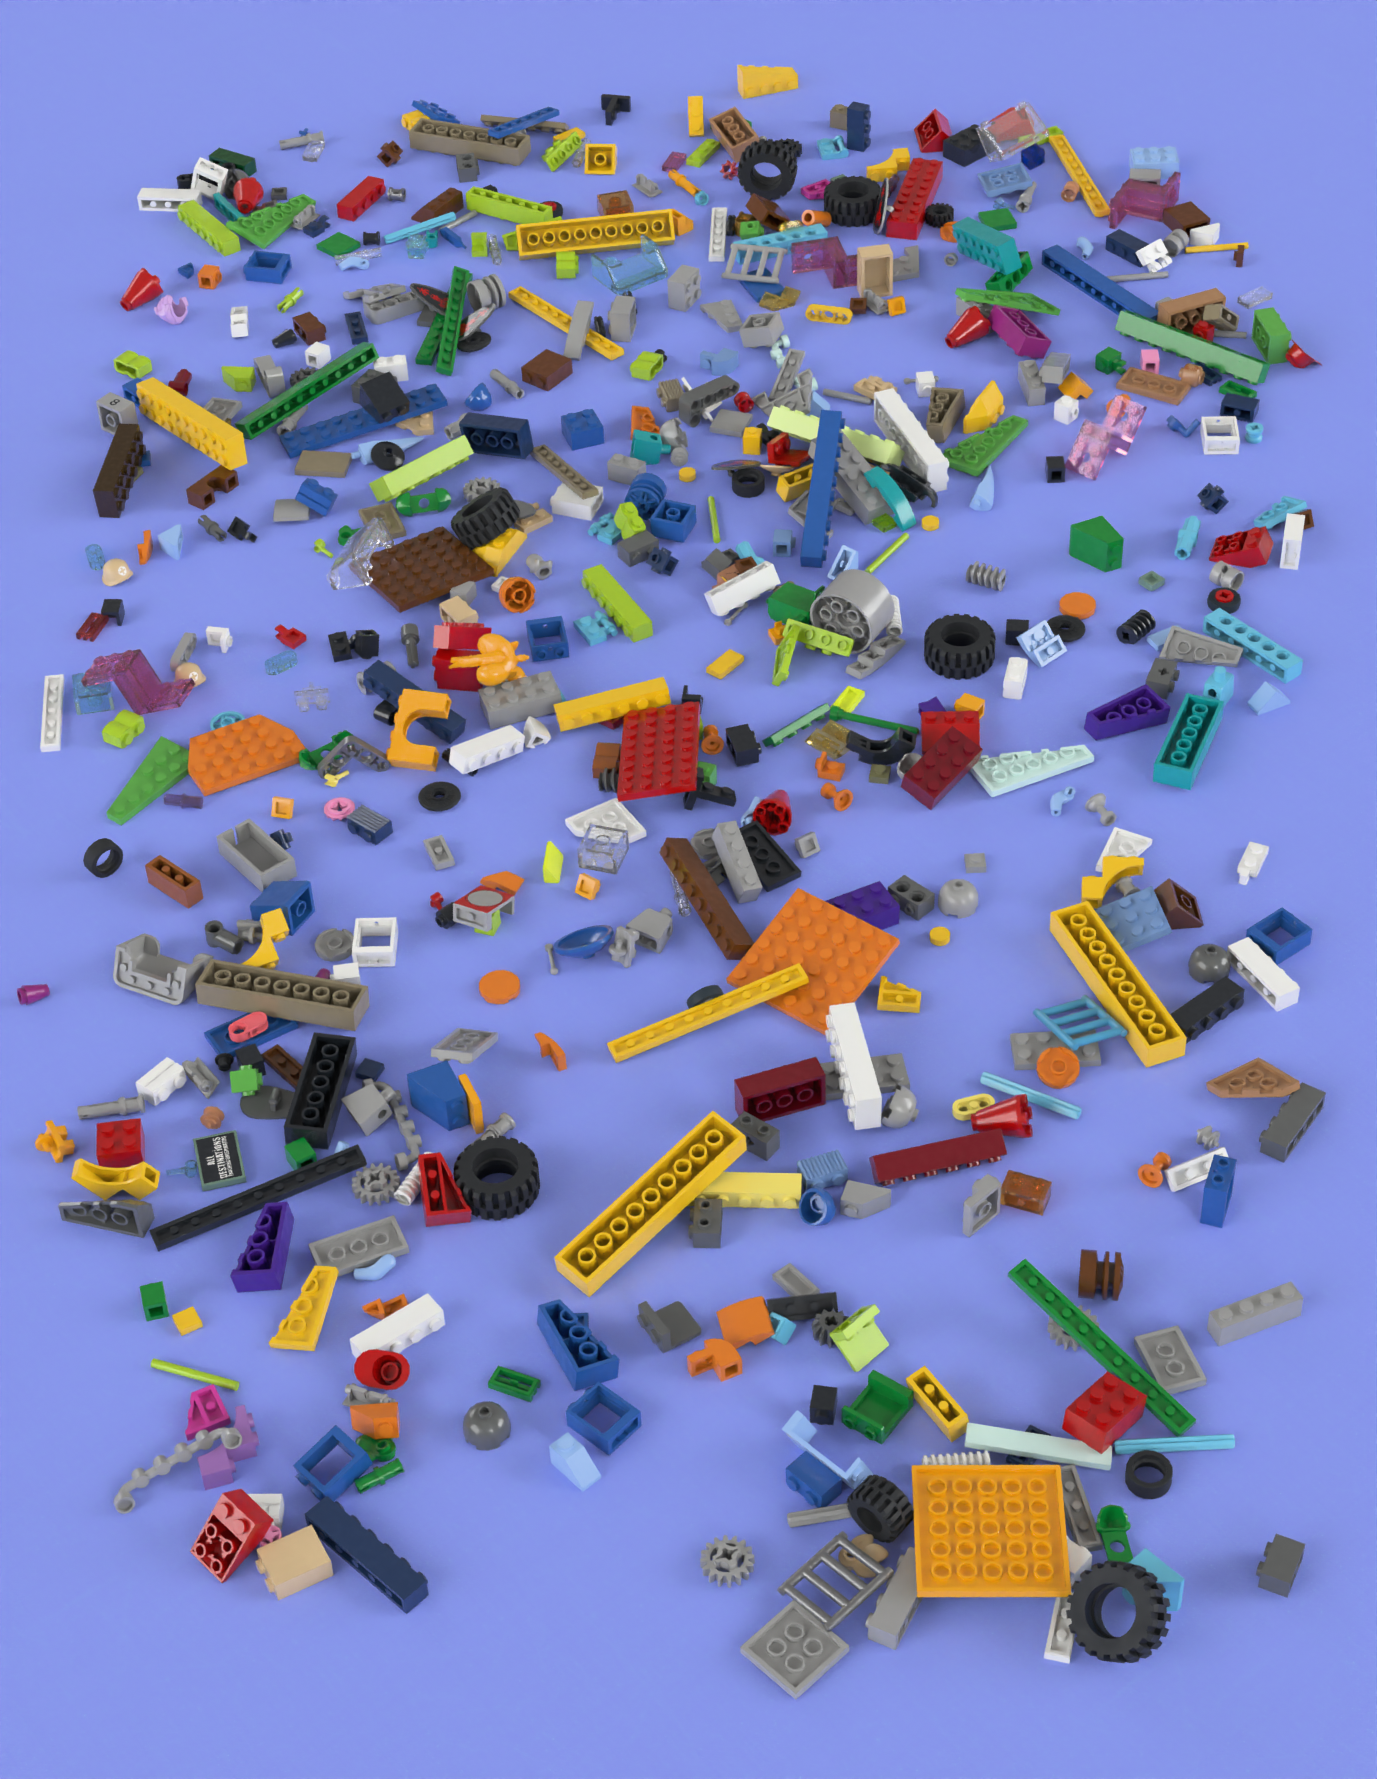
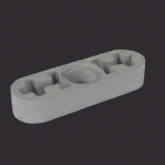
(183, 651)

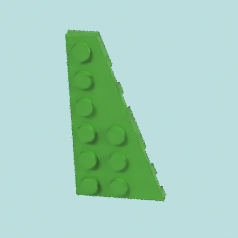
(269, 223)
(1016, 300)
(982, 449)
(157, 773)

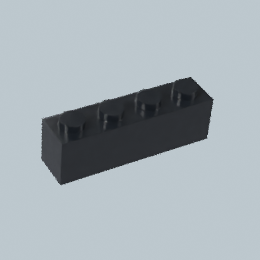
(1208, 1008)

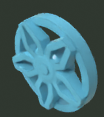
(225, 719)

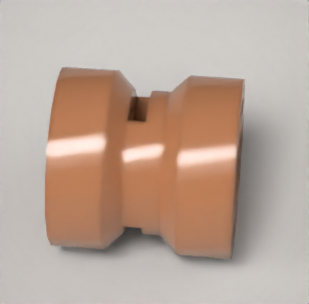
(1070, 191)

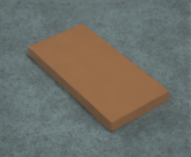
(1153, 386)

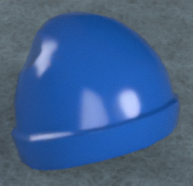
(479, 398)
(816, 1207)

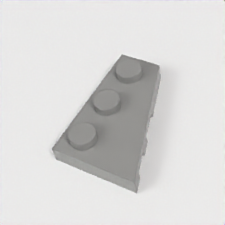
(724, 314)

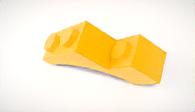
(695, 116)
(897, 162)
(1113, 868)
(273, 929)
(105, 1182)

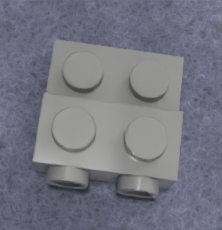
(982, 1205)

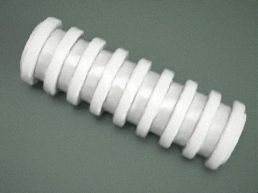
(895, 624)
(410, 1187)
(955, 1459)

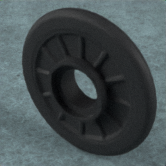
(475, 342)
(1075, 625)
(430, 802)

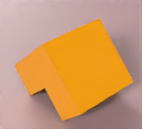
(681, 223)
(1075, 386)

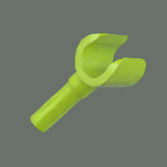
(320, 544)

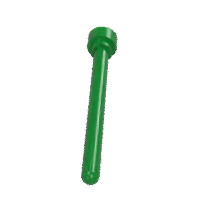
(837, 713)

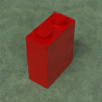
(455, 678)

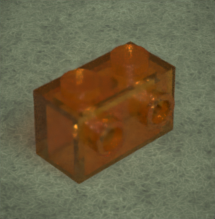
(1025, 1192)

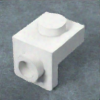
(219, 637)

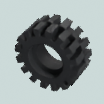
(939, 214)

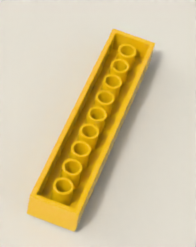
(594, 234)
(192, 423)
(1117, 984)
(650, 1203)

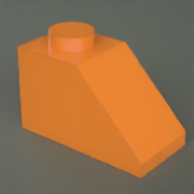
(376, 1420)

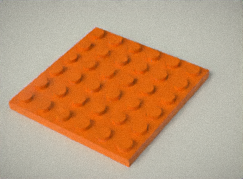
(832, 948)

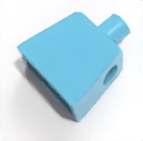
(1221, 684)

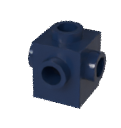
(1212, 498)
(662, 561)

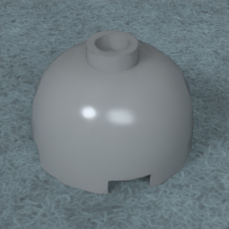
(673, 435)
(958, 898)
(899, 1108)

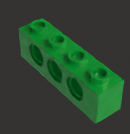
(1008, 282)

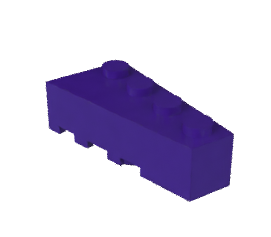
(1127, 713)
(266, 1252)

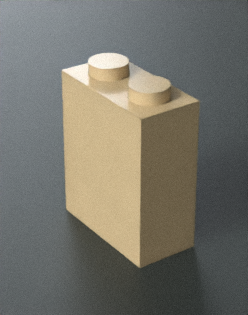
(294, 1562)

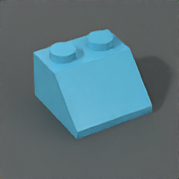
(1165, 1575)

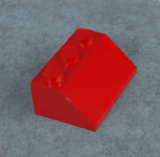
(932, 132)
(936, 724)

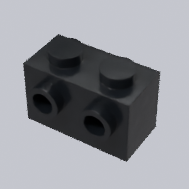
(743, 745)

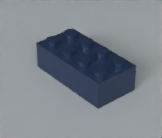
(497, 435)

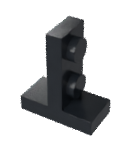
(614, 104)
(708, 792)

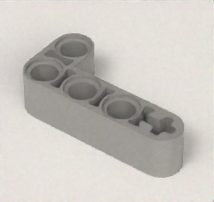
(392, 308)
(270, 375)

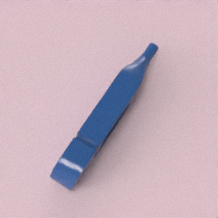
(452, 237)

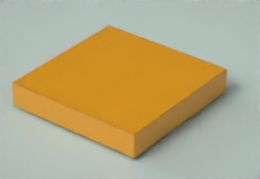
(473, 1104)

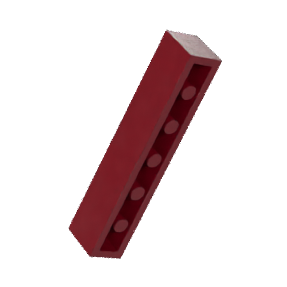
(937, 1156)

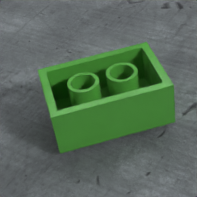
(1270, 335)

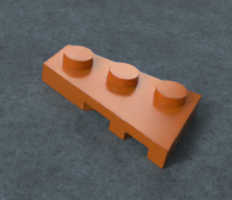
(642, 420)

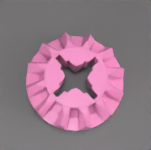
(331, 808)

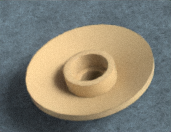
(776, 470)

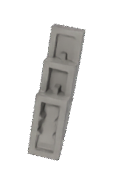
(578, 329)
(877, 655)

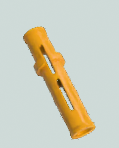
(681, 181)

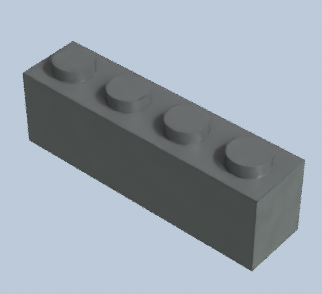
(1292, 1122)

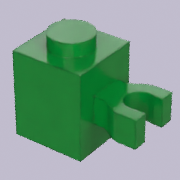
(1109, 361)

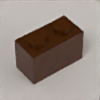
(309, 328)

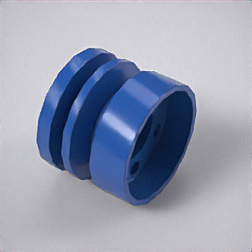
(646, 494)

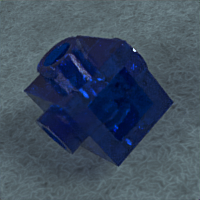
(1033, 156)

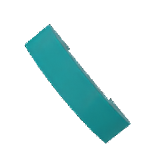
(894, 497)

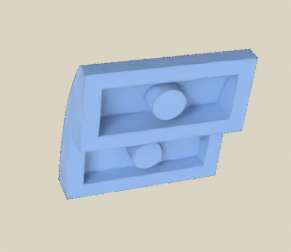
(1041, 644)

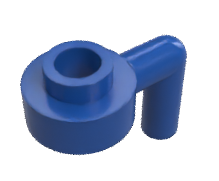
(1174, 425)

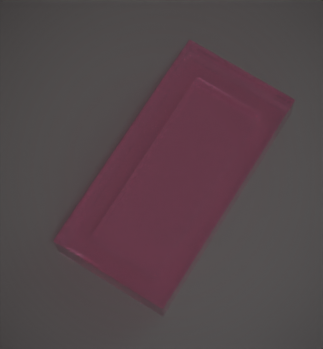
(674, 161)

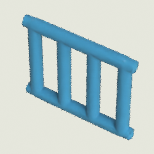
(1094, 1010)

